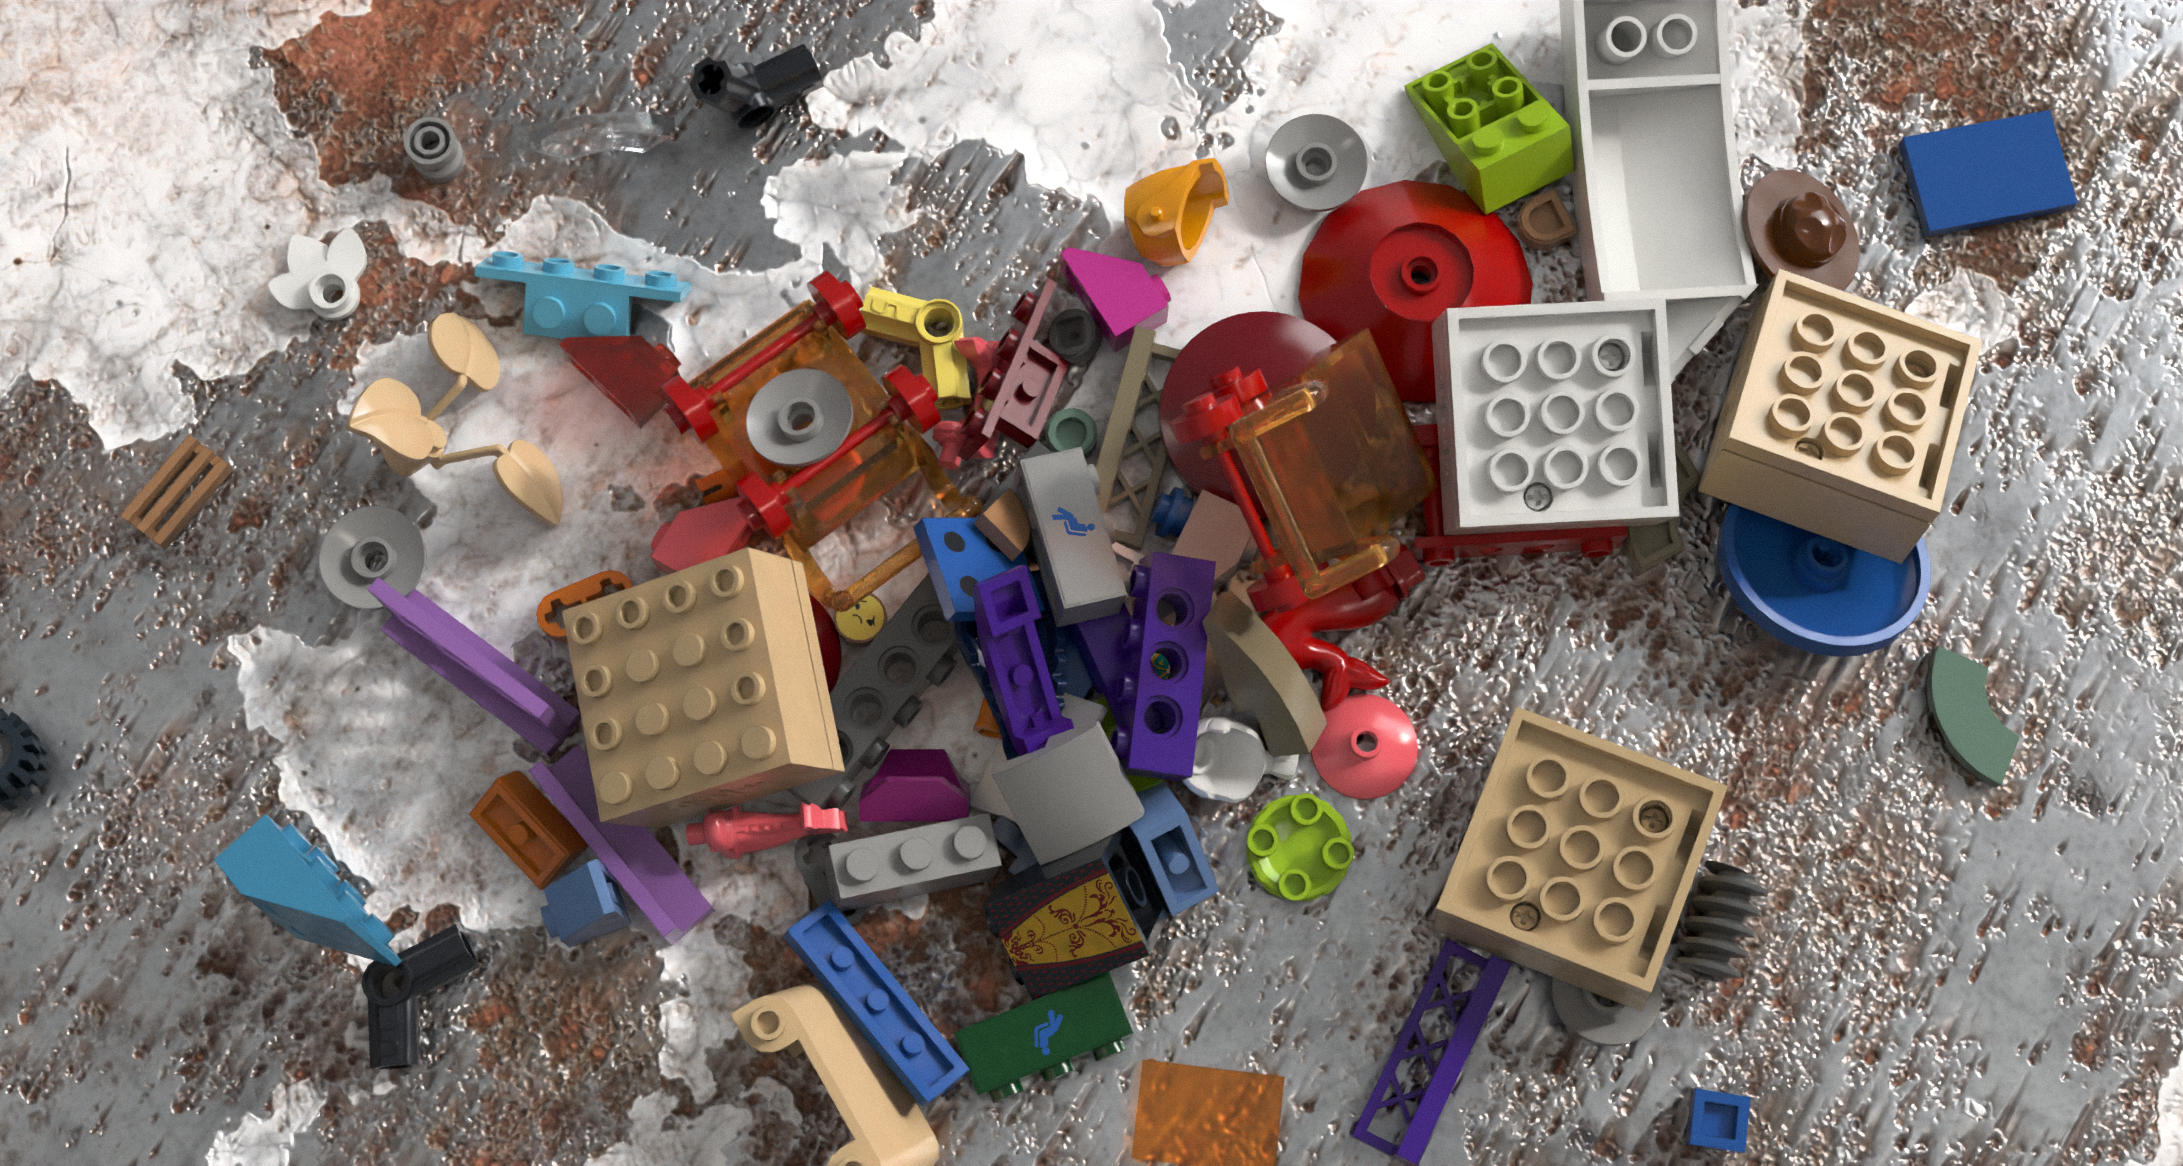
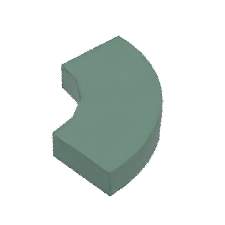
(1964, 716)

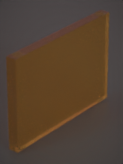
(1206, 1116)

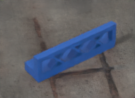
(876, 1004)

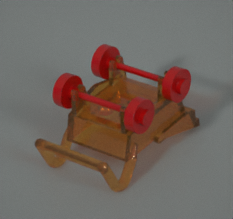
(875, 457)
(1326, 462)

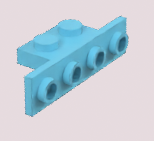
(577, 300)

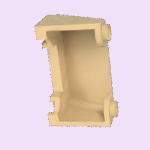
(860, 1083)

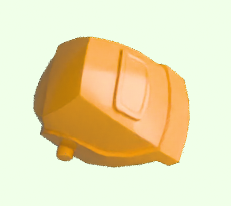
(1173, 210)

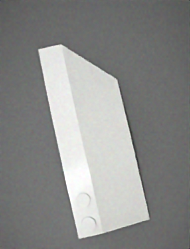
(1656, 161)

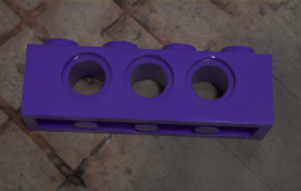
(1189, 589)

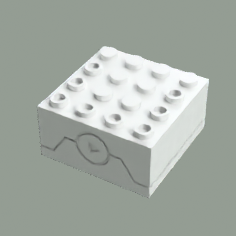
(1554, 416)

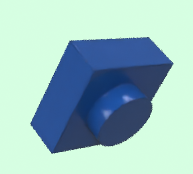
(1717, 1121)

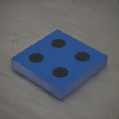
(958, 558)

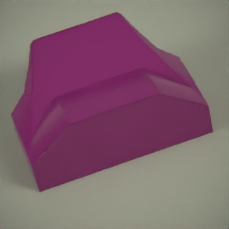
(915, 788)

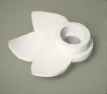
(319, 271)

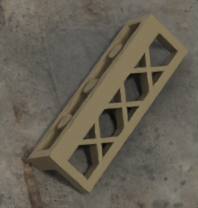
(1118, 432)

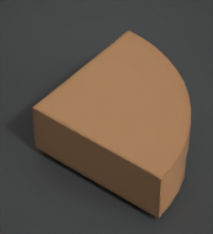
(1006, 524)

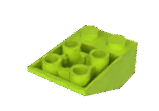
(1492, 128)

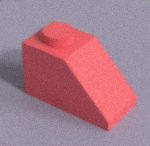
(700, 536)

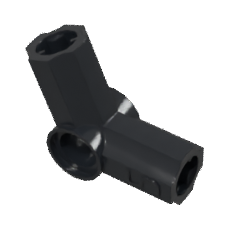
(755, 92)
(396, 1020)

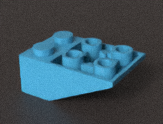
(303, 891)

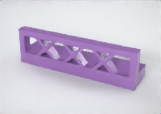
(626, 850)

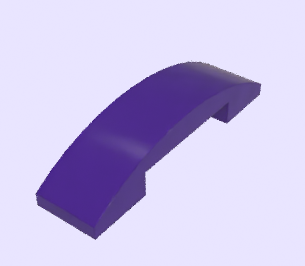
(1015, 660)

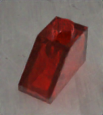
(624, 371)

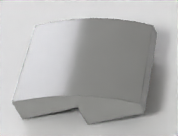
(1068, 792)

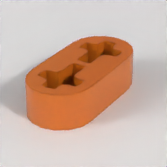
(574, 595)

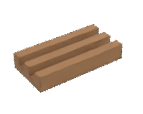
(161, 481)

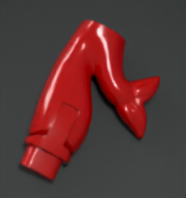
(1345, 609)

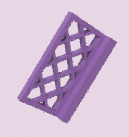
(476, 668)

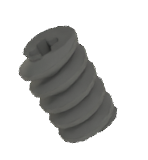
(1719, 923)

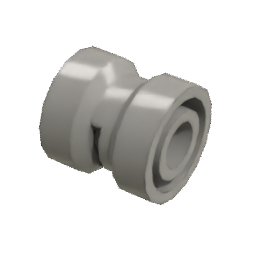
(440, 160)

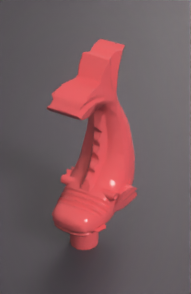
(947, 433)
(747, 832)

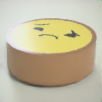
(862, 621)

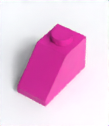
(1116, 293)

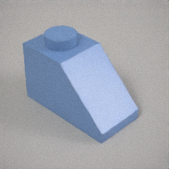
(1171, 850)
(584, 905)

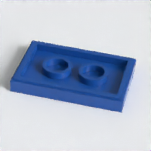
(1987, 173)

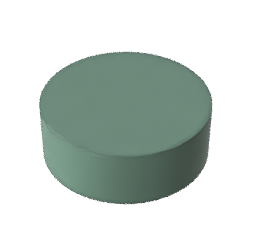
(1071, 430)

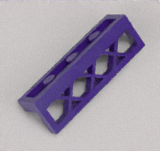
(1449, 1062)

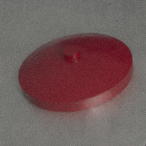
(1249, 340)

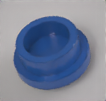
(1171, 513)

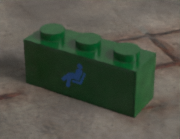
(1045, 1037)

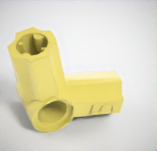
(906, 322)

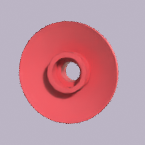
(1358, 772)

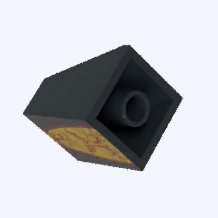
(1077, 915)

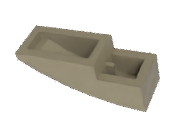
(1263, 677)

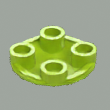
(1299, 847)

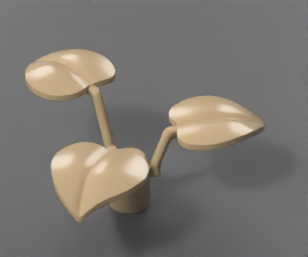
(393, 419)

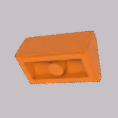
(528, 828)

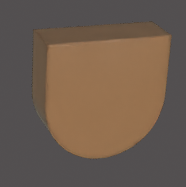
(1545, 222)

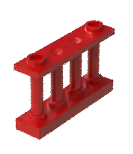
(1441, 549)

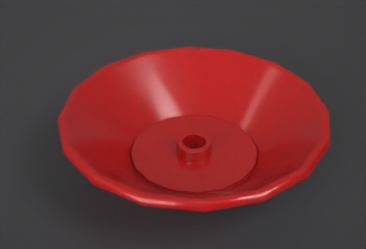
(1364, 261)

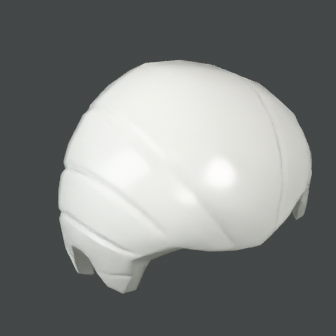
(1233, 760)

